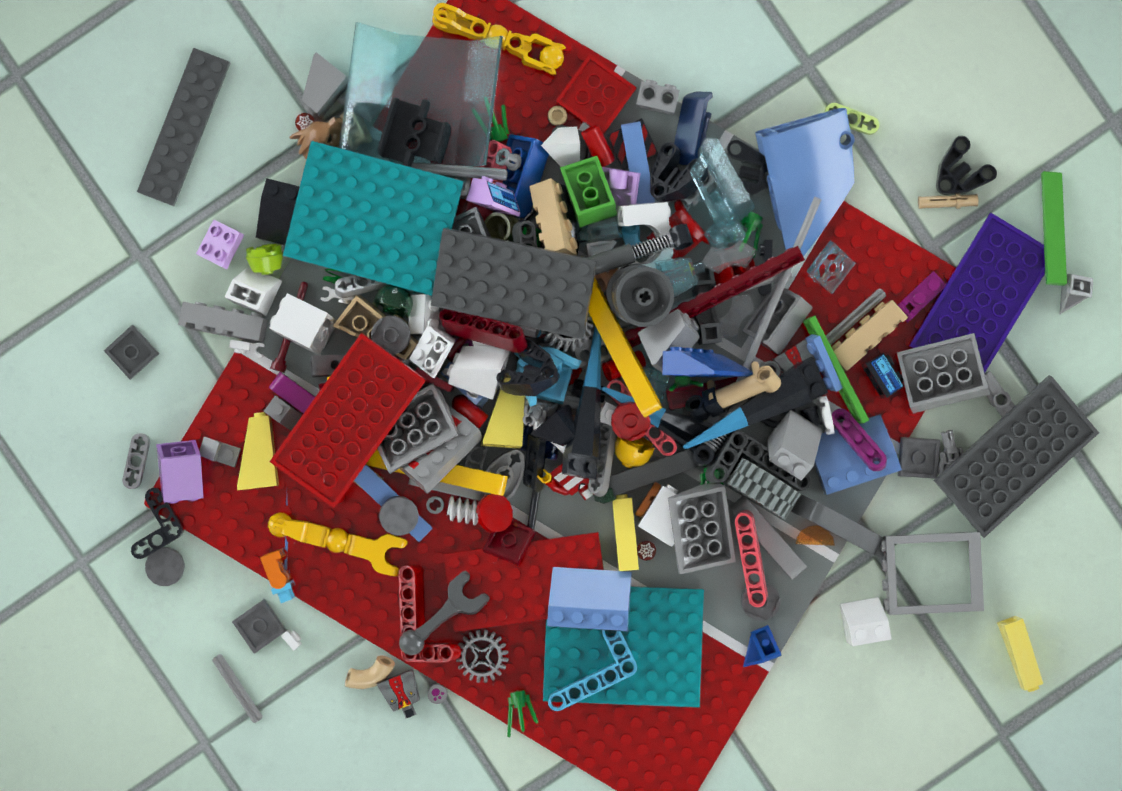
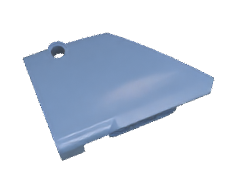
(808, 163)

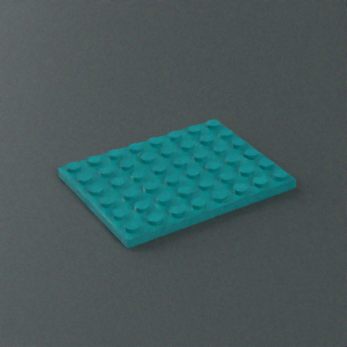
(371, 217)
(663, 639)

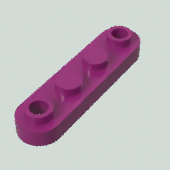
(859, 440)

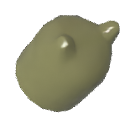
(501, 225)

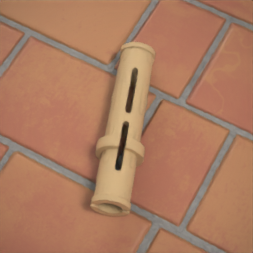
(948, 201)

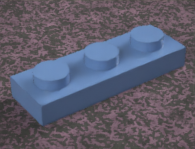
(823, 362)

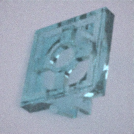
(847, 265)

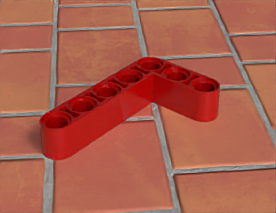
(408, 622)

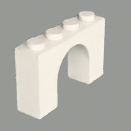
(654, 216)

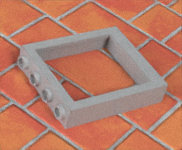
(975, 566)

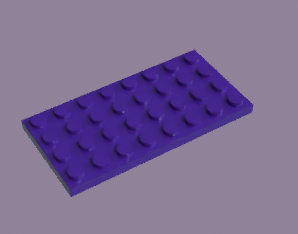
(986, 289)

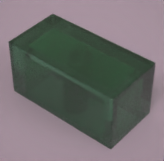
(608, 497)

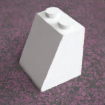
(303, 324)
(477, 369)
(657, 517)
(865, 622)

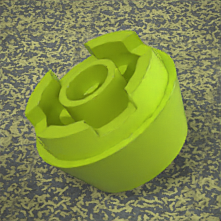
(265, 258)

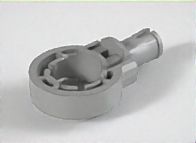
(542, 408)
(949, 448)

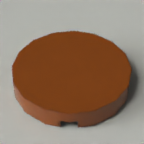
(646, 502)

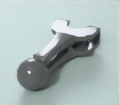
(412, 641)

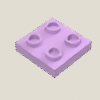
(622, 185)
(220, 244)

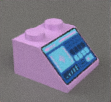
(493, 196)

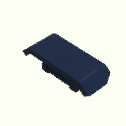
(692, 125)

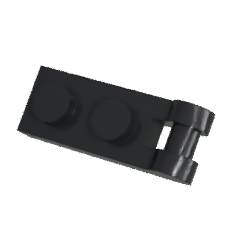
(765, 251)
(534, 462)

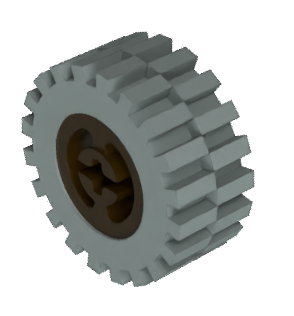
(763, 488)

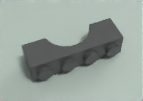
(707, 321)

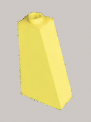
(505, 422)
(258, 451)
(625, 533)
(1020, 652)

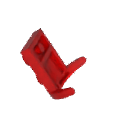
(682, 216)

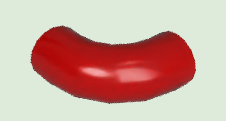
(469, 410)

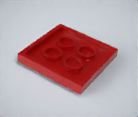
(596, 94)

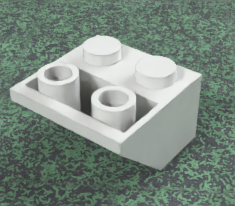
(253, 291)
(424, 315)
(432, 350)

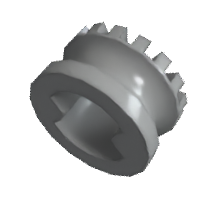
(439, 509)

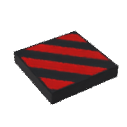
(617, 143)

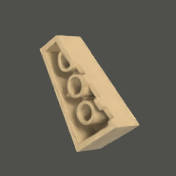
(552, 217)
(361, 317)
(868, 334)

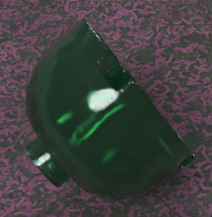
(394, 300)

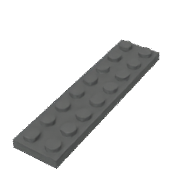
(183, 127)

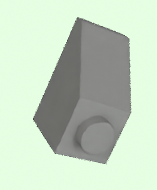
(283, 412)

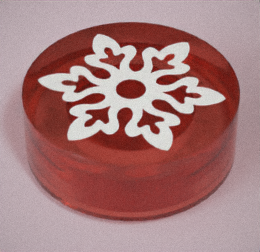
(303, 121)
(646, 550)

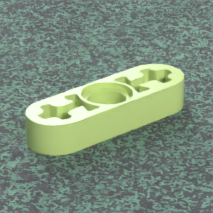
(867, 118)

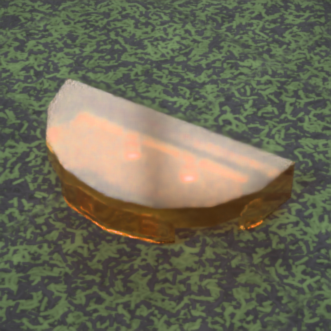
(814, 536)

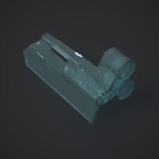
(729, 200)

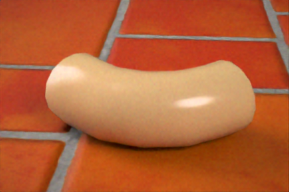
(372, 676)

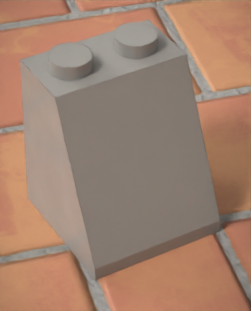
(322, 86)
(673, 331)
(794, 444)

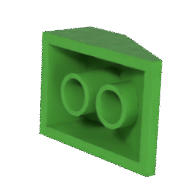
(588, 191)

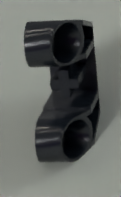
(752, 157)
(951, 157)
(668, 177)
(535, 374)

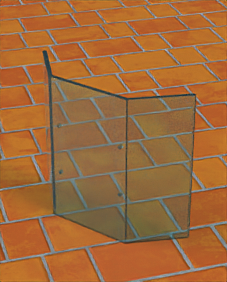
(449, 73)

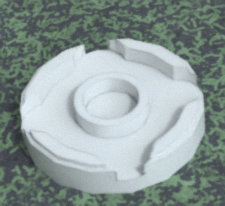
(826, 415)

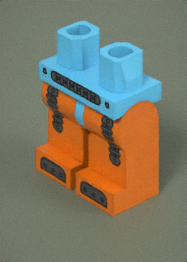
(278, 575)

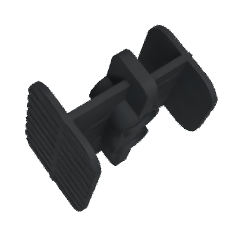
(400, 131)

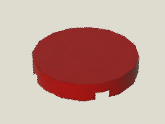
(629, 422)
(494, 513)

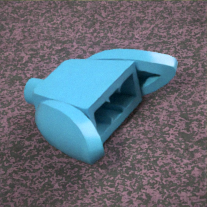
(560, 359)

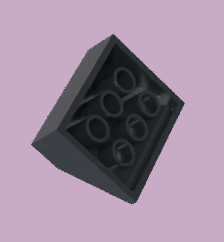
(276, 211)

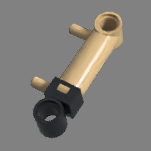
(716, 401)

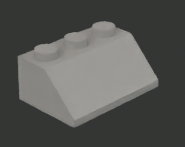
(784, 322)

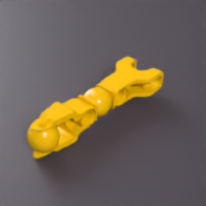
(462, 24)
(338, 540)

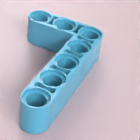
(599, 675)

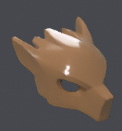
(319, 132)

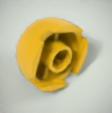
(633, 452)

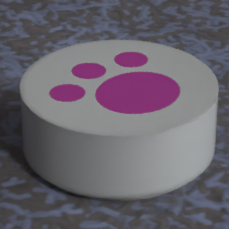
(437, 693)

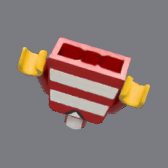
(565, 484)

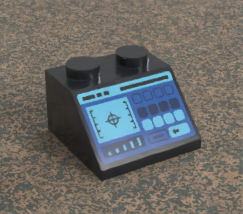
(883, 375)

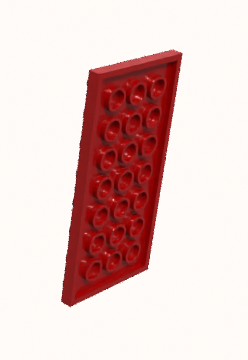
(347, 420)
(519, 591)

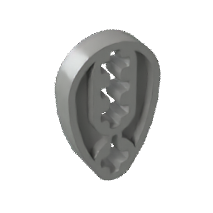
(515, 471)

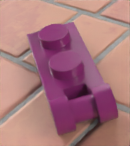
(922, 295)

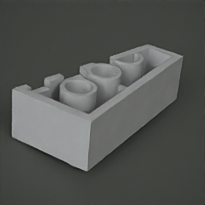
(223, 322)

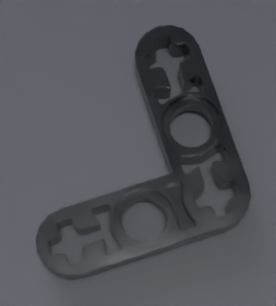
(164, 531)

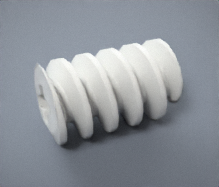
(462, 510)

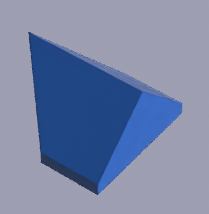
(761, 647)

